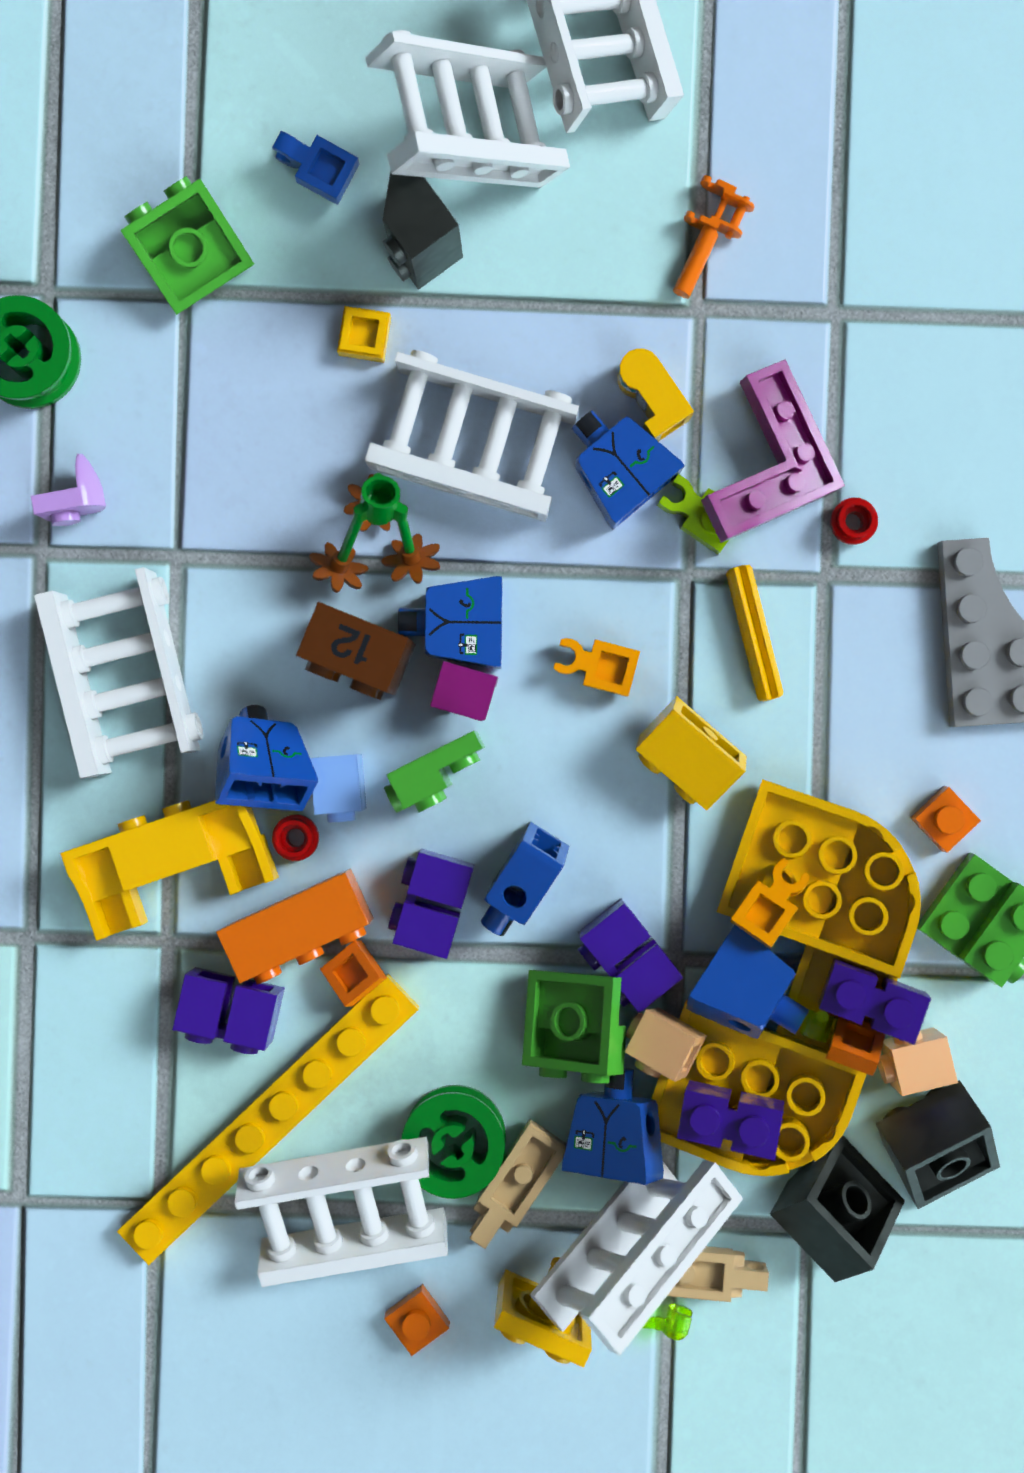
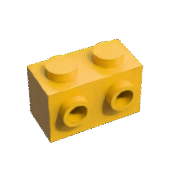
(690, 754)

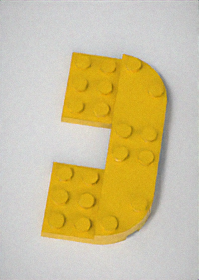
(854, 909)

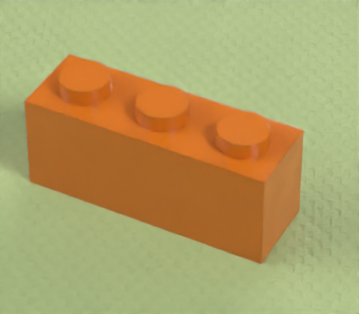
(296, 928)

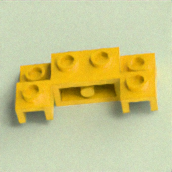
(144, 852)

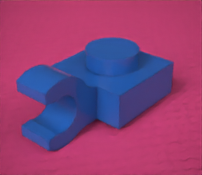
(321, 166)

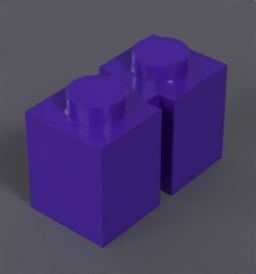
(422, 924)
(645, 972)
(205, 1006)
(892, 1011)
(751, 1128)

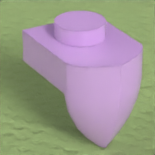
(67, 505)

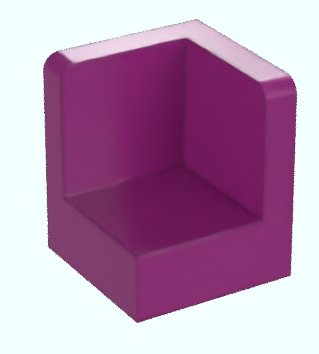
(464, 691)

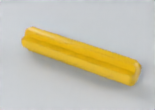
(754, 633)

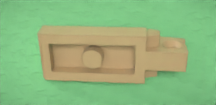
(517, 1183)
(721, 1275)

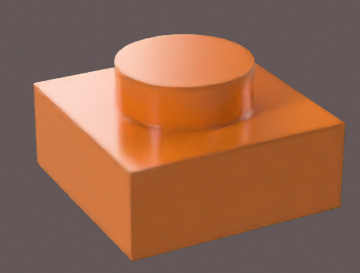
(945, 819)
(353, 973)
(855, 1045)
(417, 1320)

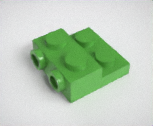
(186, 244)
(425, 778)
(980, 921)
(574, 1026)

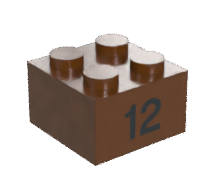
(355, 648)

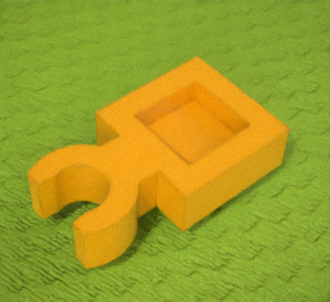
(606, 666)
(766, 909)

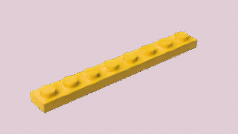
(268, 1119)

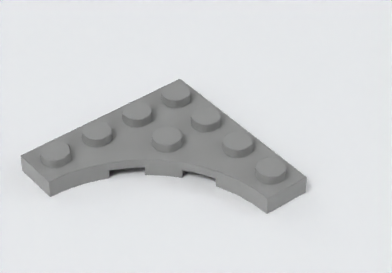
(980, 638)

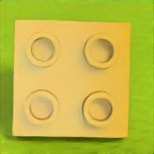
(524, 1321)

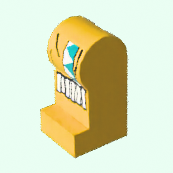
(654, 390)

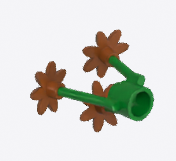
(376, 505)

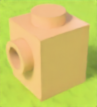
(663, 1044)
(917, 1066)

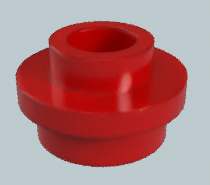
(866, 514)
(281, 837)

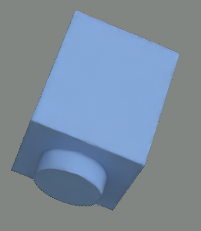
(339, 787)

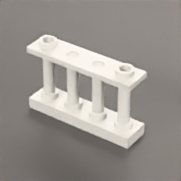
(641, 40)
(458, 153)
(439, 469)
(73, 661)
(349, 1246)
(653, 1264)

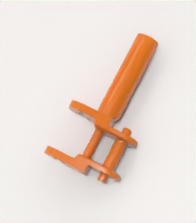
(708, 233)

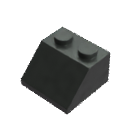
(419, 230)
(939, 1143)
(839, 1211)

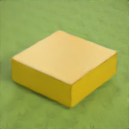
(364, 334)

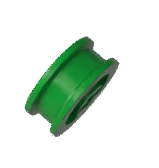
(47, 375)
(478, 1168)

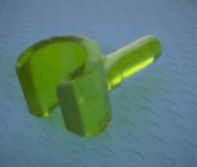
(817, 1025)
(676, 1323)

